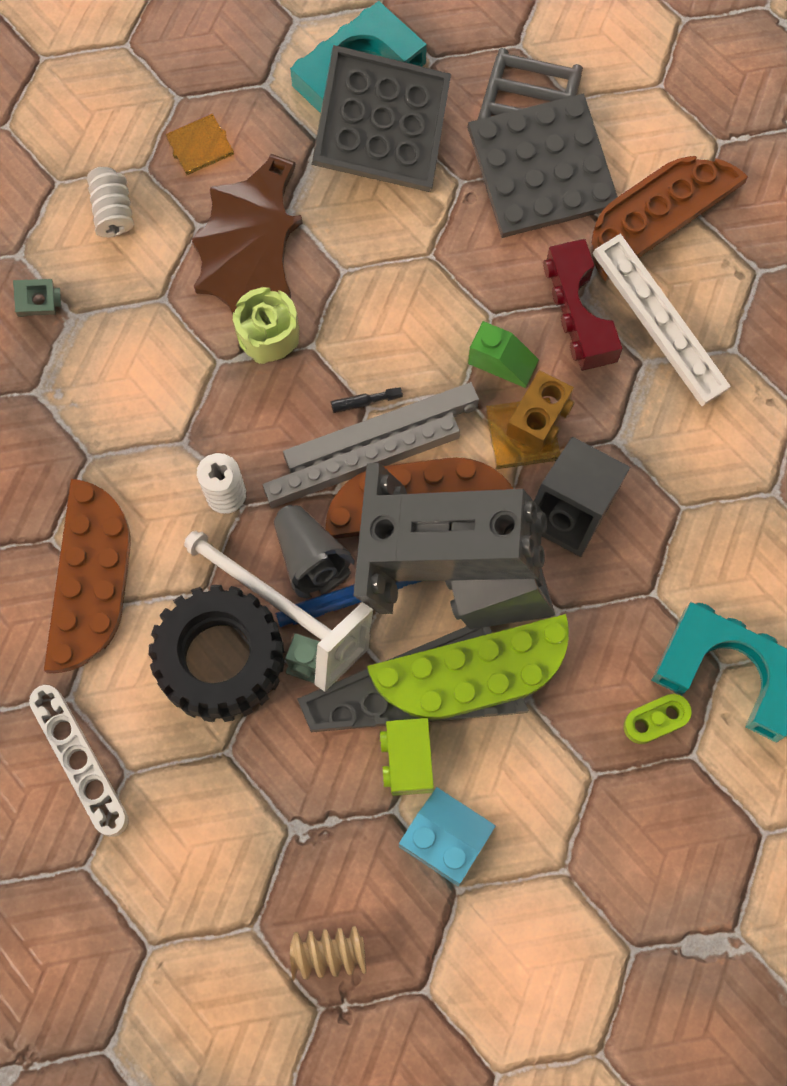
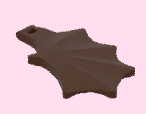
(246, 235)

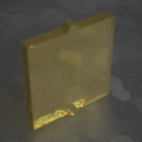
(199, 144)

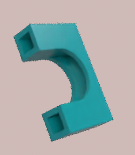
(372, 32)
(705, 631)

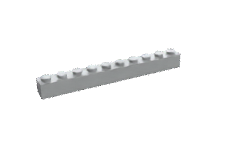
(372, 430)
(355, 462)

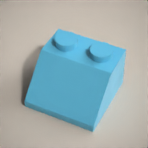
(446, 836)

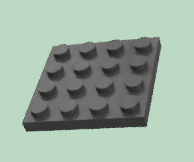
(381, 119)
(542, 165)

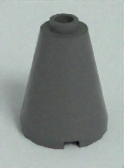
(310, 553)

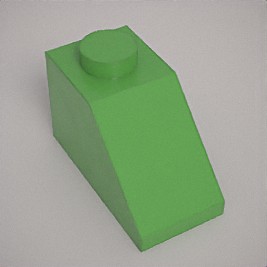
(502, 355)

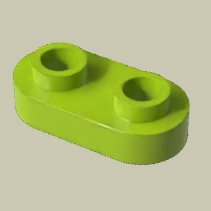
(656, 719)

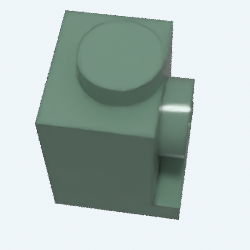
(25, 292)
(302, 658)

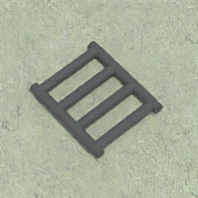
(497, 83)

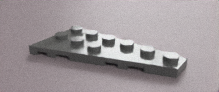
(358, 704)

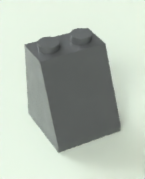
(578, 494)
(500, 601)

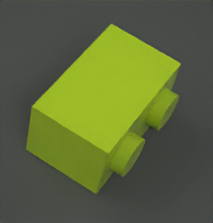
(409, 757)

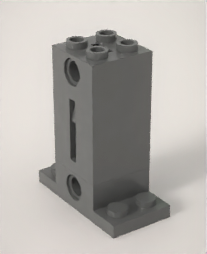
(442, 537)

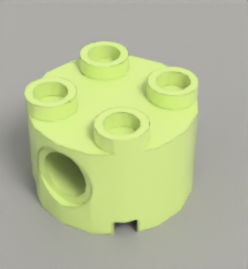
(266, 324)

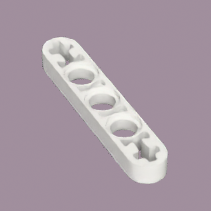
(91, 771)

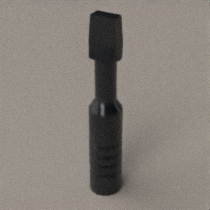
(364, 400)

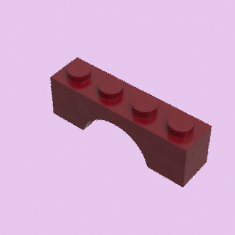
(593, 338)

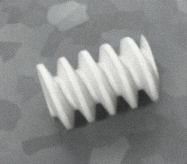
(109, 202)
(221, 483)

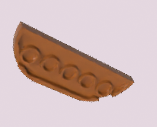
(665, 203)
(417, 477)
(88, 578)

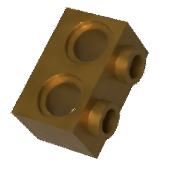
(535, 409)

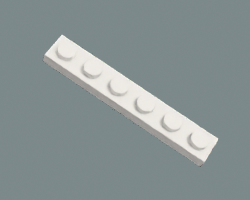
(661, 320)

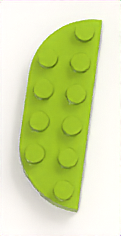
(474, 671)

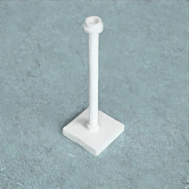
(337, 647)

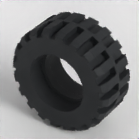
(196, 615)

